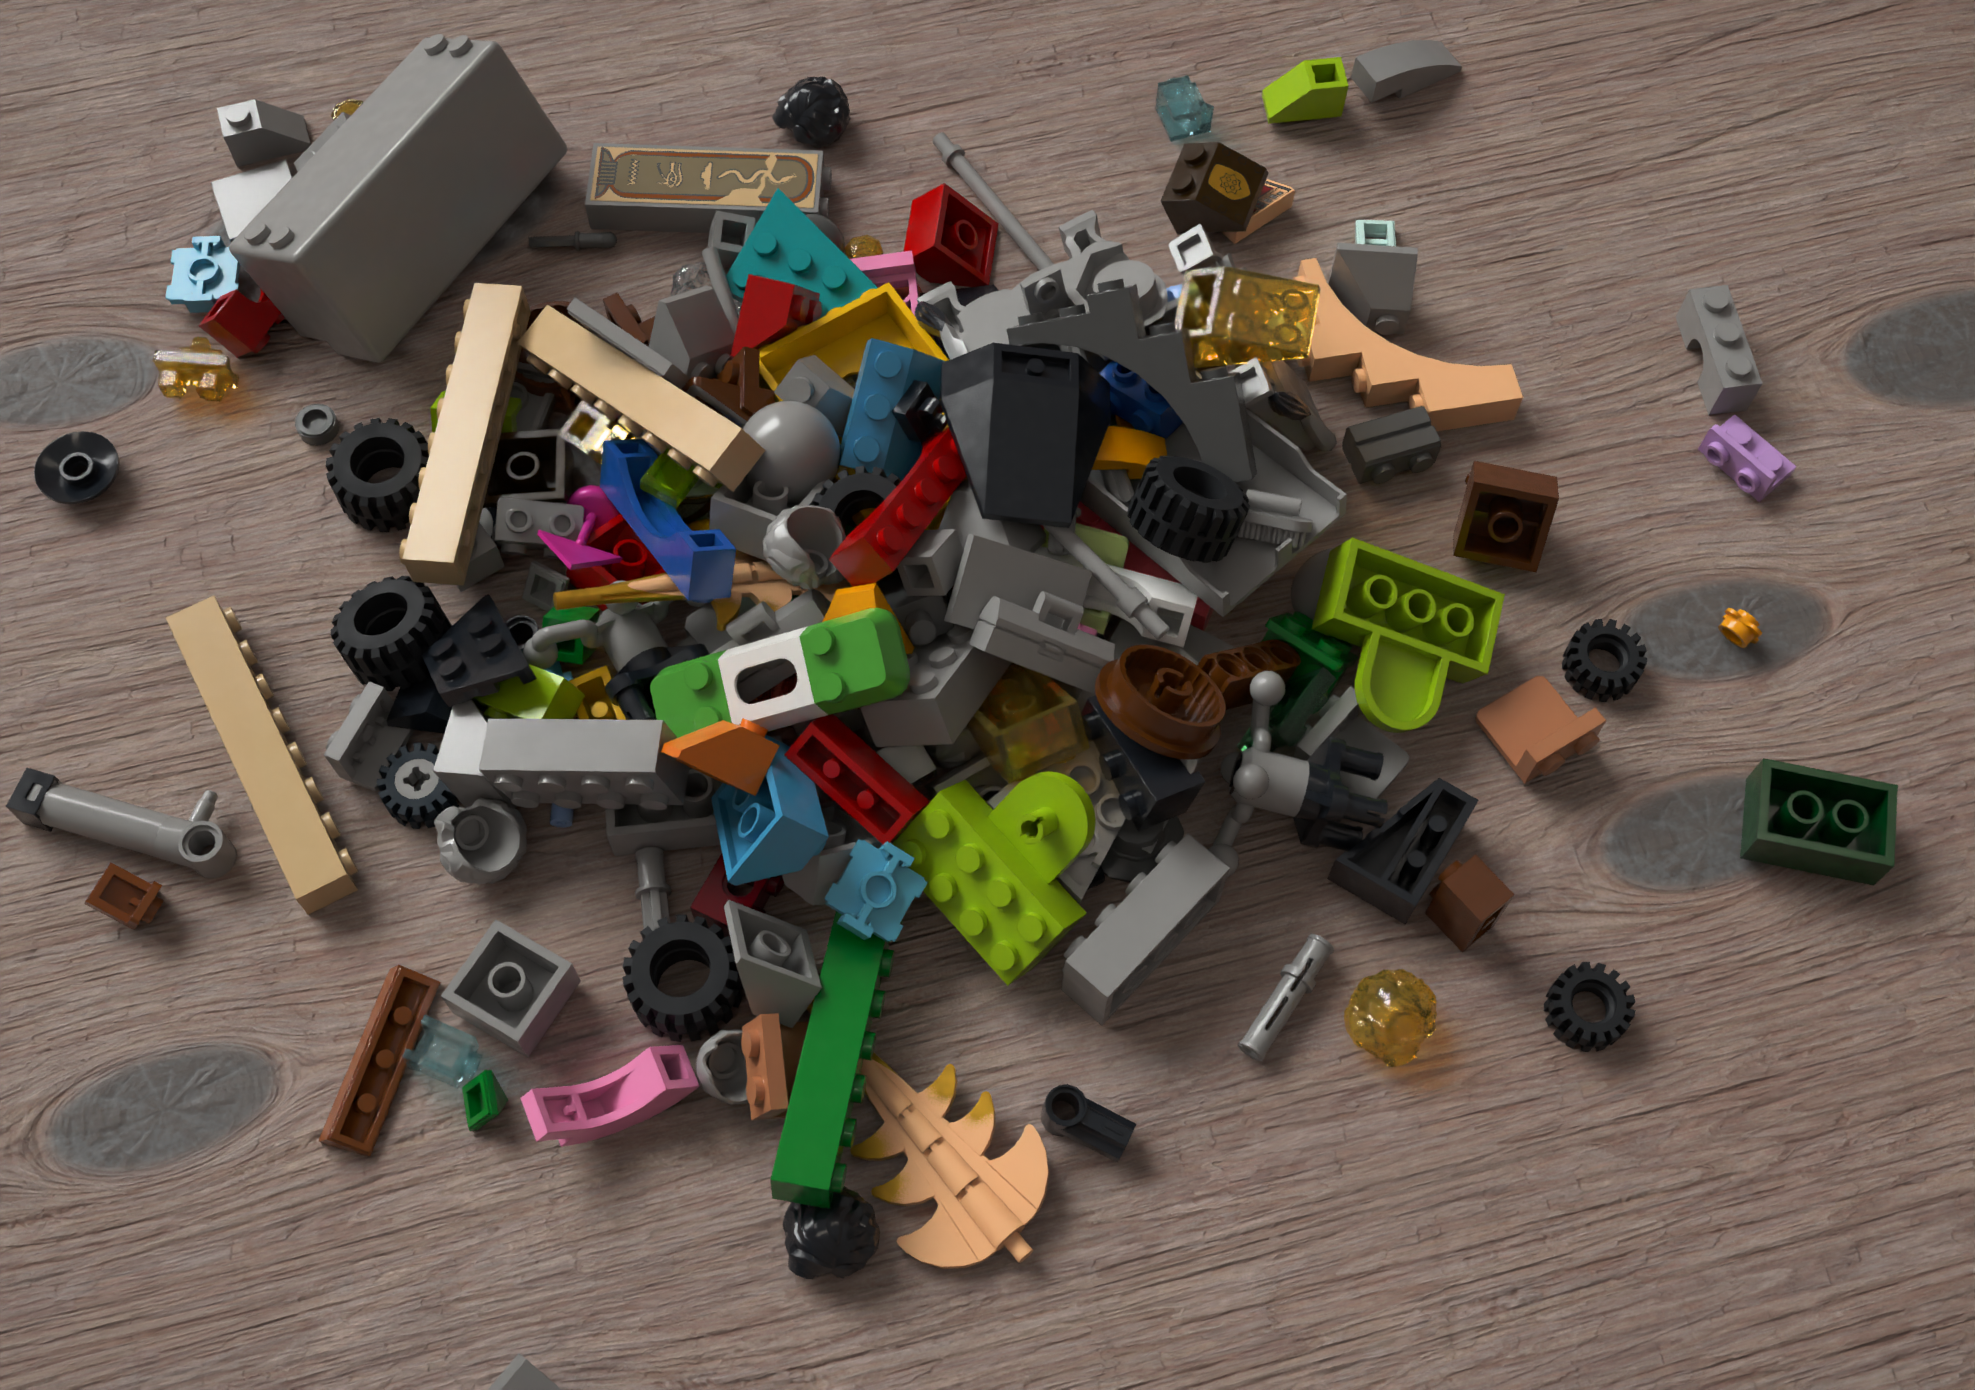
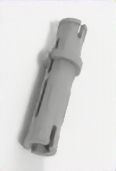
(1313, 954)

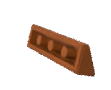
(378, 1061)

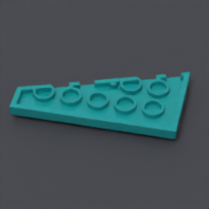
(797, 252)

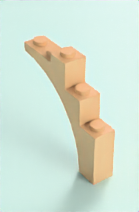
(1390, 374)

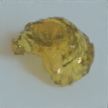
(1391, 1015)

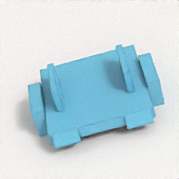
(202, 274)
(875, 890)

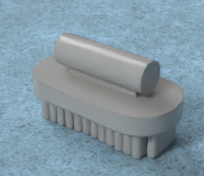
(1275, 519)

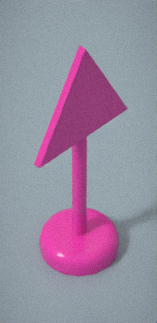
(597, 512)

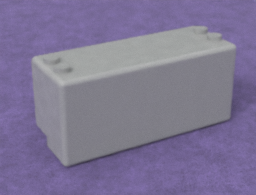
(401, 197)

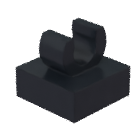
(919, 412)

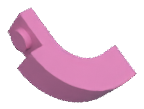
(613, 1102)

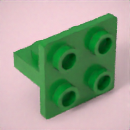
(1312, 646)

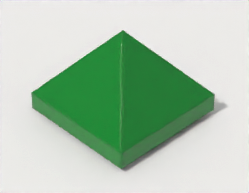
(483, 1099)

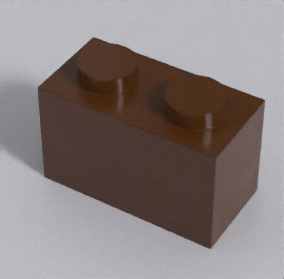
(1468, 901)

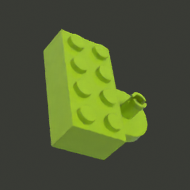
(1411, 629)
(1001, 865)

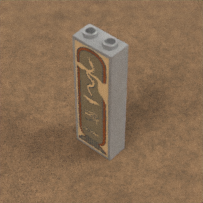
(686, 184)

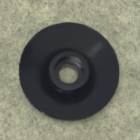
(69, 456)

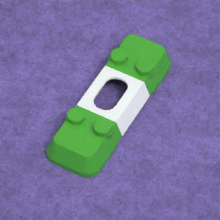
(837, 666)

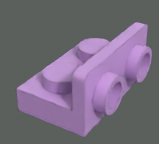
(1746, 457)

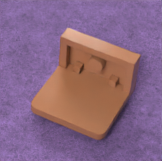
(1538, 728)
(771, 1064)

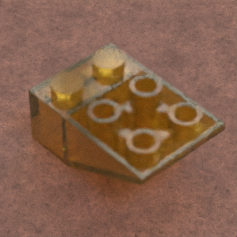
(1245, 316)

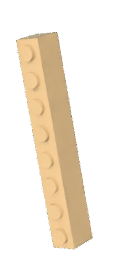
(641, 399)
(466, 436)
(262, 755)

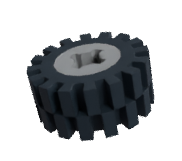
(412, 803)

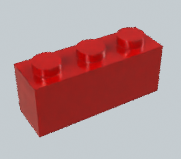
(856, 778)

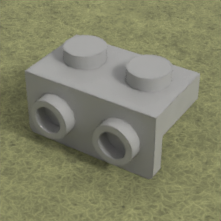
(521, 519)
(366, 739)

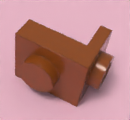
(125, 897)

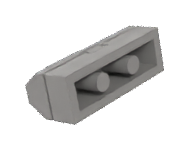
(749, 627)
(1029, 642)

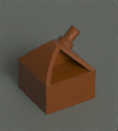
(1505, 516)

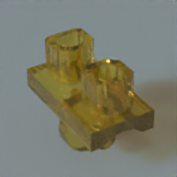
(195, 366)

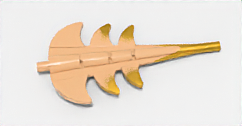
(751, 579)
(978, 1199)

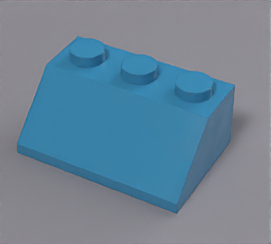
(871, 430)
(771, 830)

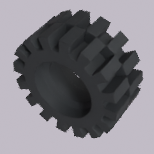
(1611, 640)
(1606, 987)

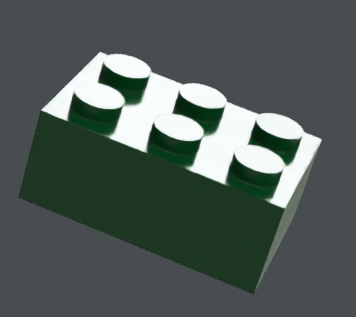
(1819, 822)

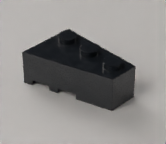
(1148, 783)
(1403, 856)

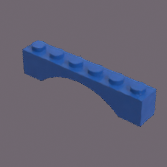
(694, 560)

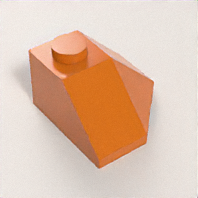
(727, 753)

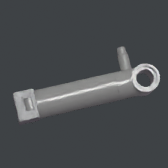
(47, 803)

